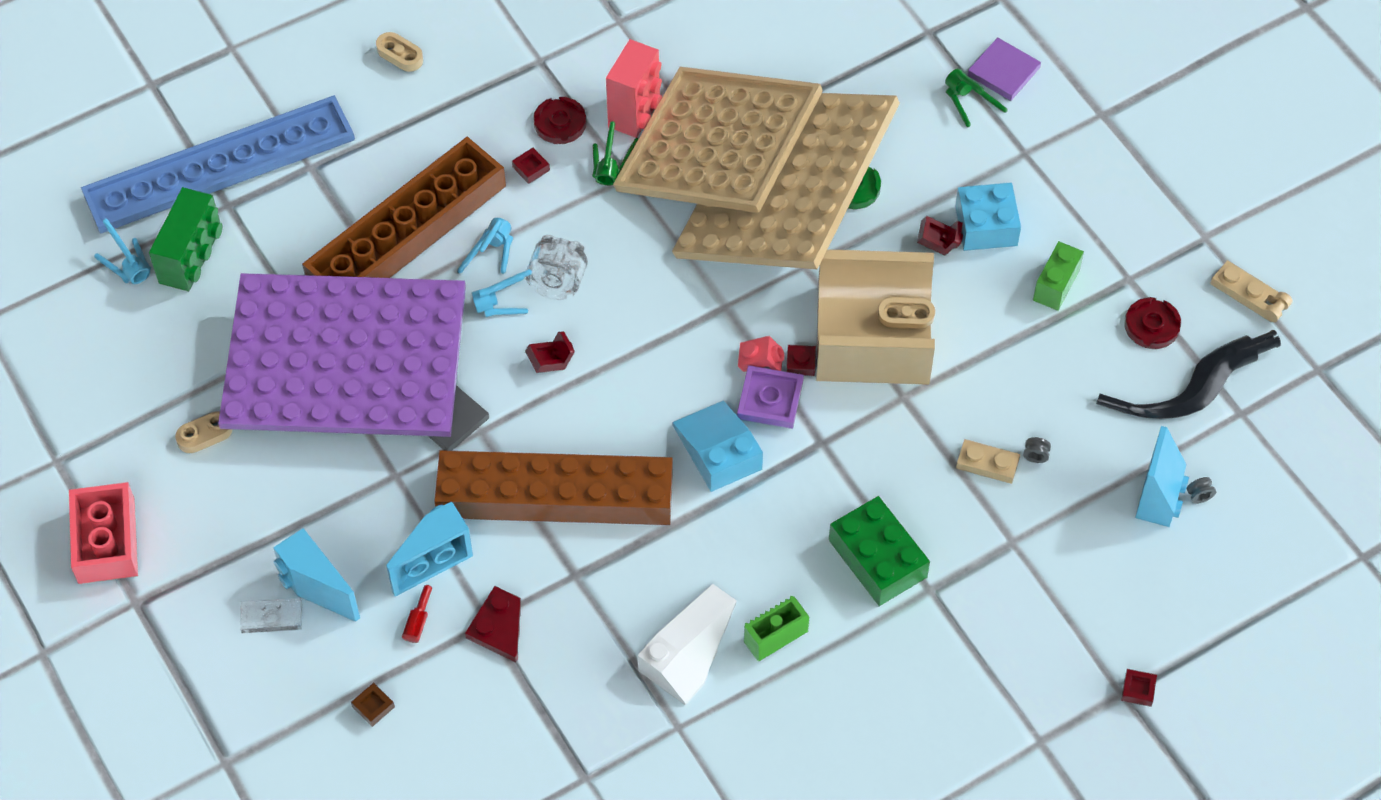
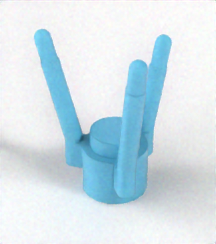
(495, 235)
(134, 268)
(486, 298)

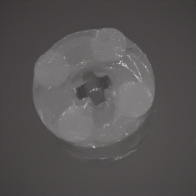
(557, 267)

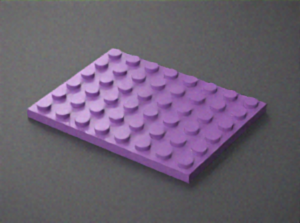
(343, 355)

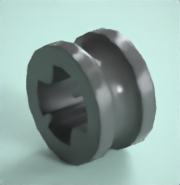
(1037, 450)
(1201, 490)

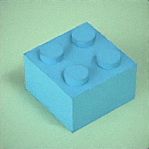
(988, 216)

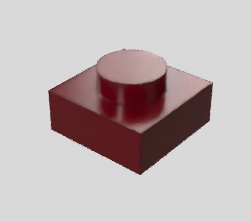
(530, 165)
(801, 359)
(1139, 687)

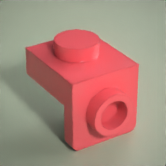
(760, 353)

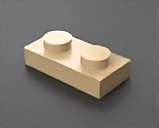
(988, 461)

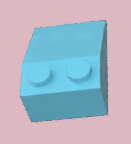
(719, 445)
(1163, 482)
(432, 548)
(313, 576)

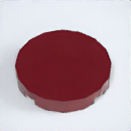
(560, 120)
(1152, 323)

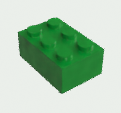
(185, 239)
(879, 550)

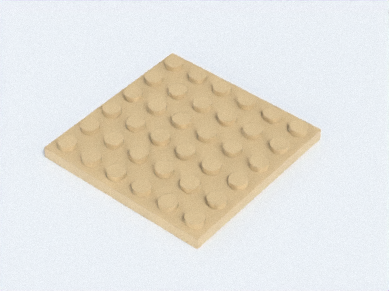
(718, 139)

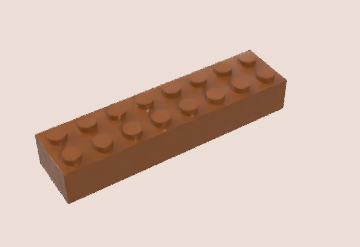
(412, 216)
(556, 487)

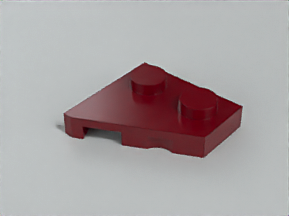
(498, 624)

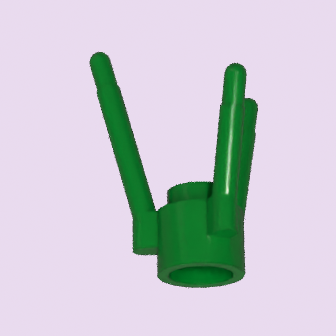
(961, 85)
(607, 170)

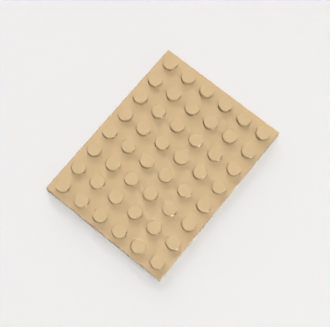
(807, 196)

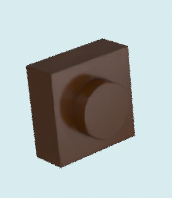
(372, 704)

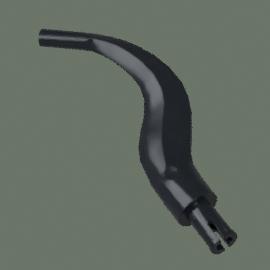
(1205, 382)

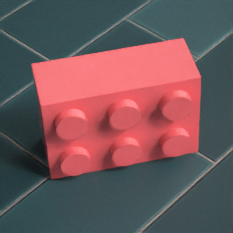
(633, 88)
(103, 533)

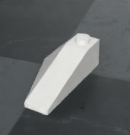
(686, 646)

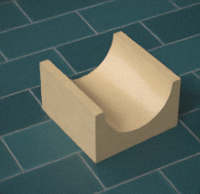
(849, 333)

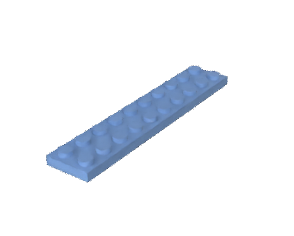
(218, 163)

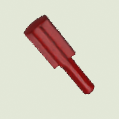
(417, 618)

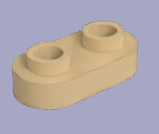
(401, 53)
(906, 312)
(204, 433)

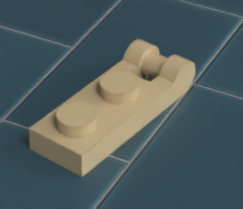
(1251, 291)

